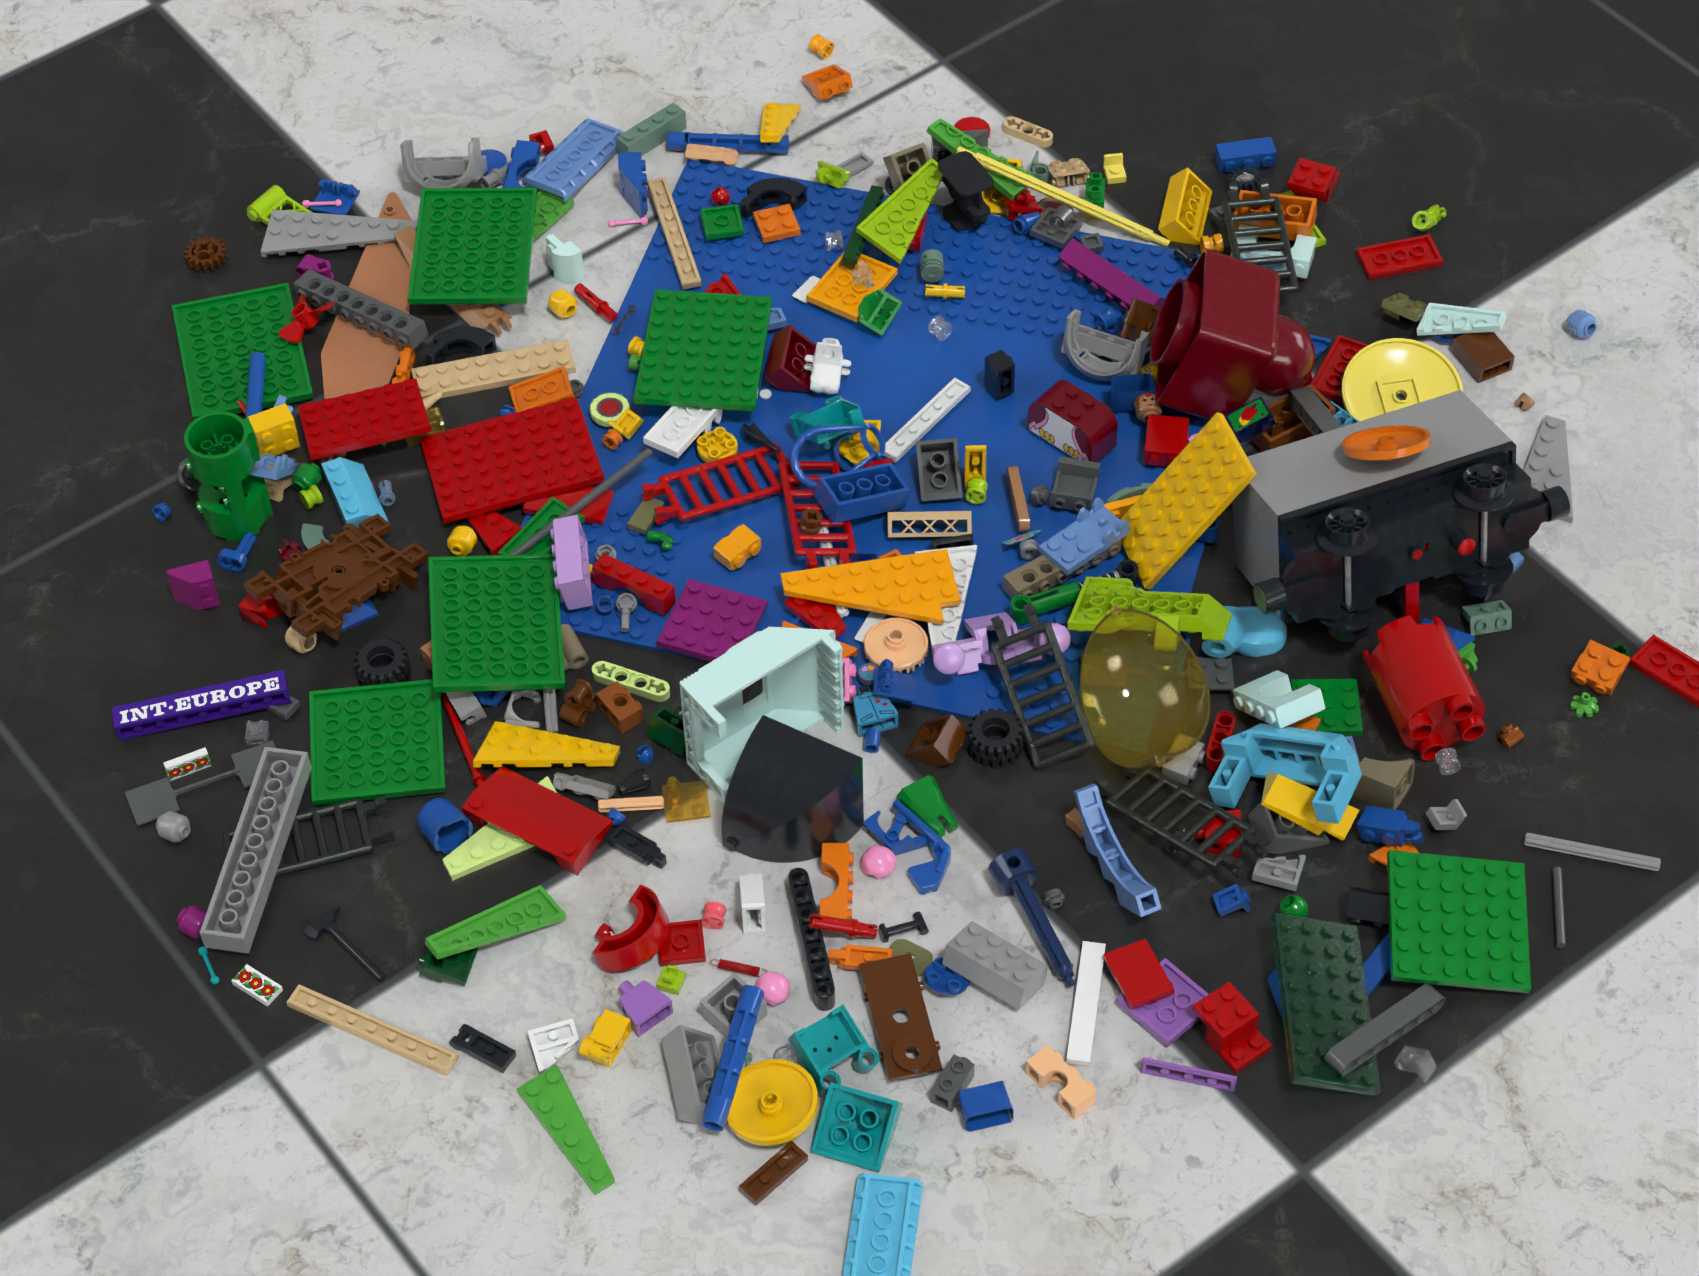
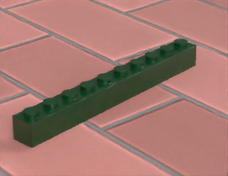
(857, 242)

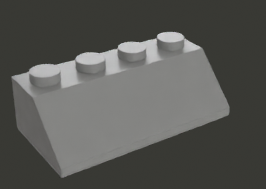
(692, 1067)

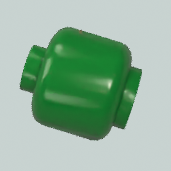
(306, 476)

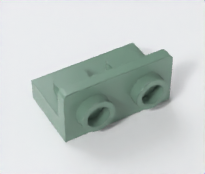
(1488, 617)

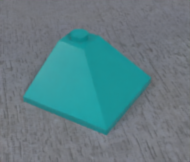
(856, 1127)

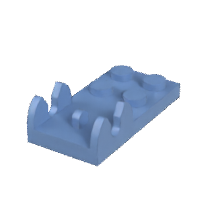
(273, 467)
(1084, 538)

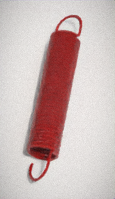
(738, 967)

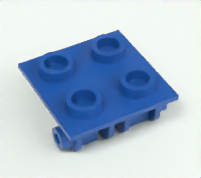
(332, 191)
(894, 684)

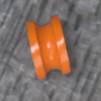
(612, 439)

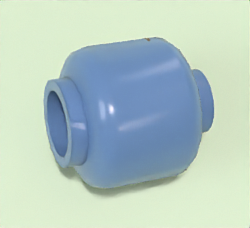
(1581, 324)

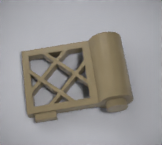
(573, 651)

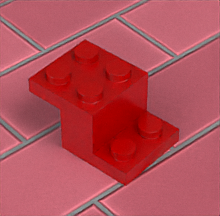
(1313, 179)
(1232, 1027)

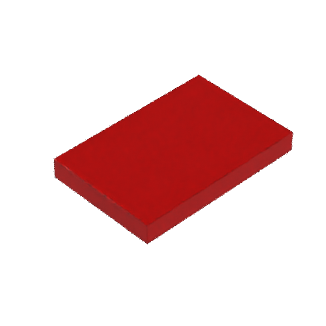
(1138, 974)

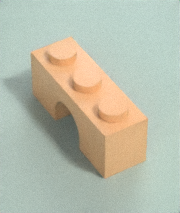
(1049, 1067)

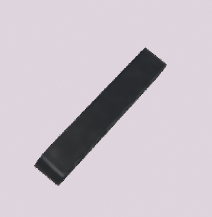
(811, 947)

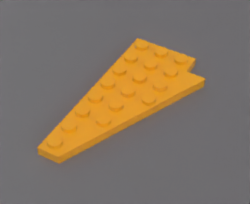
(896, 586)

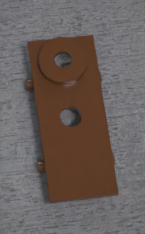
(891, 987)

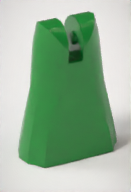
(928, 805)

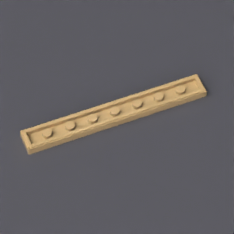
(674, 233)
(373, 1030)

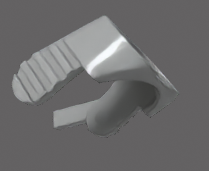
(511, 718)

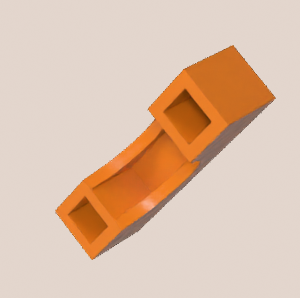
(835, 864)

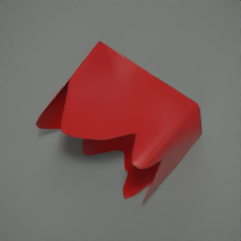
(257, 610)

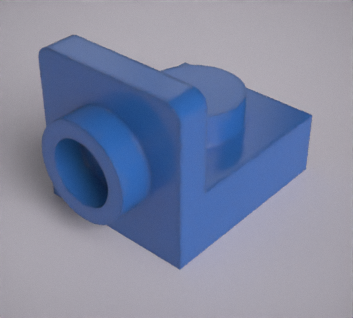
(1232, 899)

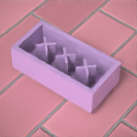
(571, 562)

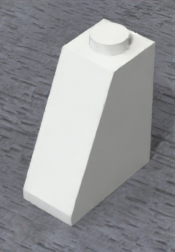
(752, 903)

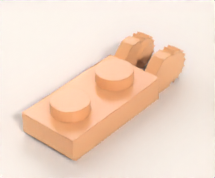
(711, 153)

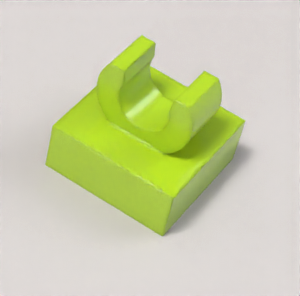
(671, 980)

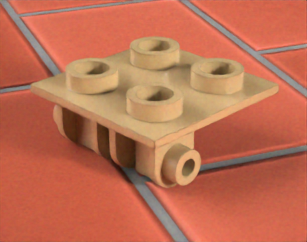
(1061, 170)

